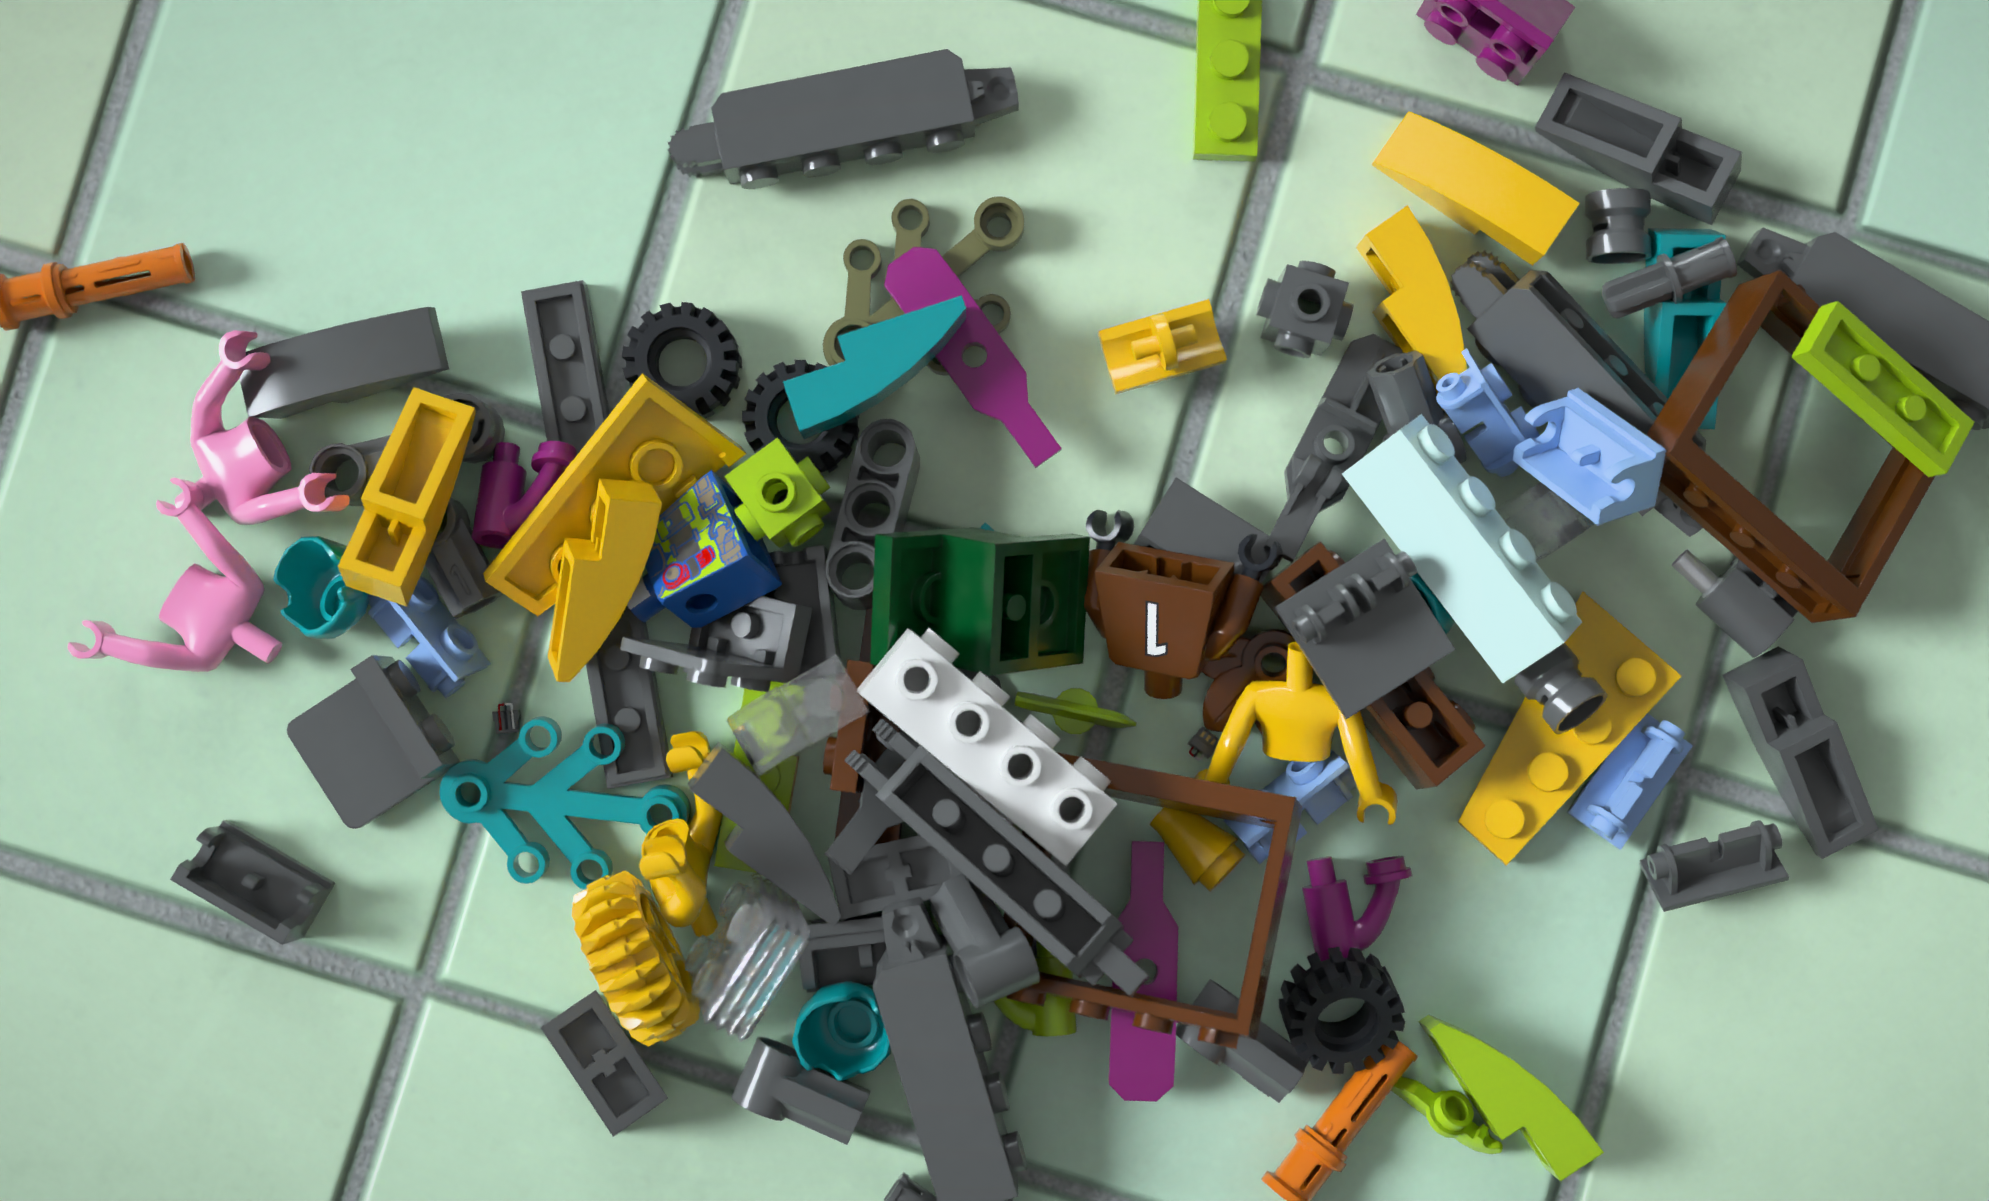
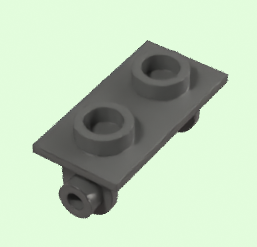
(1716, 869)

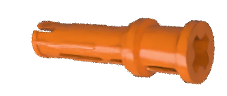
(58, 291)
(1322, 1147)

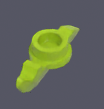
(1073, 710)
(1448, 1115)

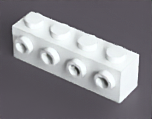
(987, 746)

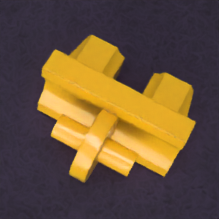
(1162, 346)

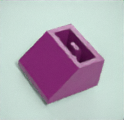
(1501, 33)

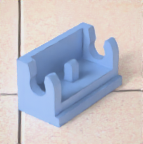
(1592, 458)

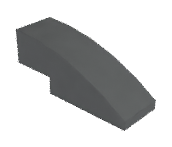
(1640, 147)
(344, 363)
(1801, 750)
(764, 831)

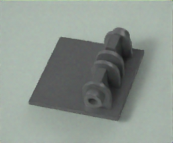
(1365, 627)

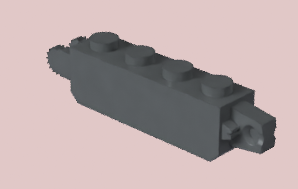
(844, 118)
(1915, 320)
(1556, 347)
(1002, 863)
(944, 1063)

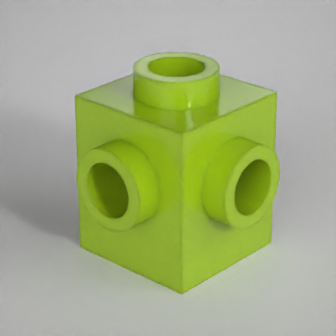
(768, 477)

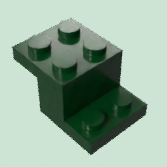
(986, 593)

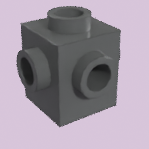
(1294, 330)

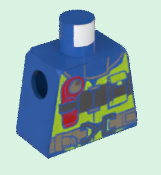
(703, 559)

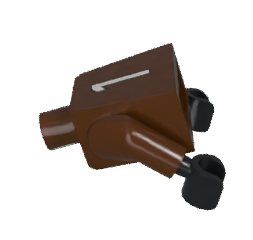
(1167, 606)

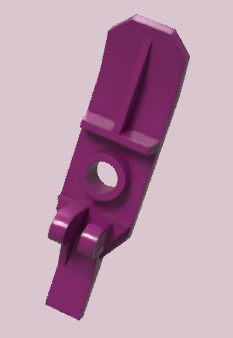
(996, 386)
(1140, 1058)

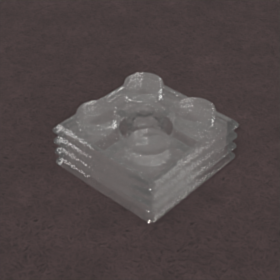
(747, 955)

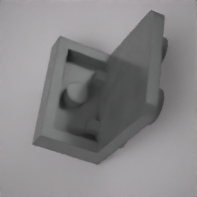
(749, 644)
(373, 741)

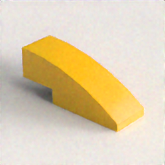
(1476, 186)
(1420, 303)
(407, 497)
(601, 573)

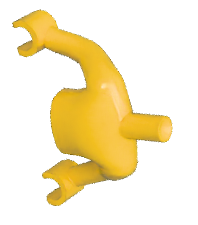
(1299, 726)
(680, 854)

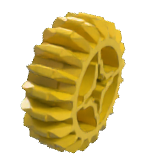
(635, 958)

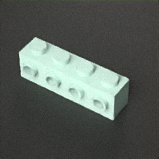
(1464, 548)

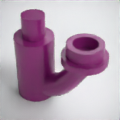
(501, 495)
(1331, 909)

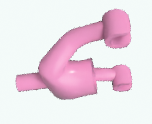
(248, 459)
(202, 607)

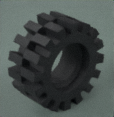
(692, 324)
(762, 414)
(1350, 1038)

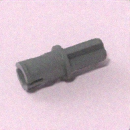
(1669, 278)

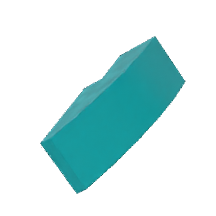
(1678, 330)
(875, 366)

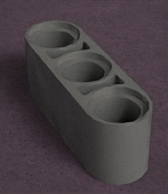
(868, 485)

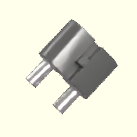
(1738, 603)

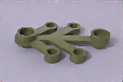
(958, 258)

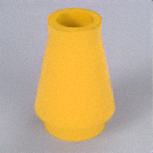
(1198, 845)

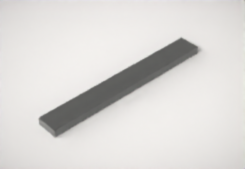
(572, 411)

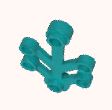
(551, 800)

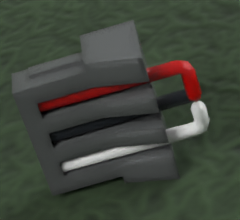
(507, 720)
(1204, 743)

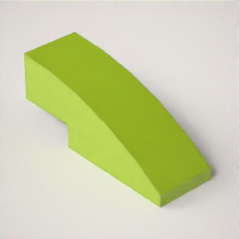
(1513, 1099)

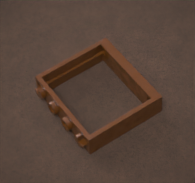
(1735, 516)
(1206, 799)

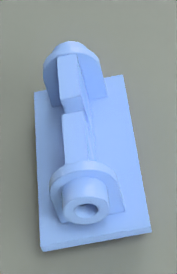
(1479, 397)
(445, 648)
(1630, 780)
(1318, 788)

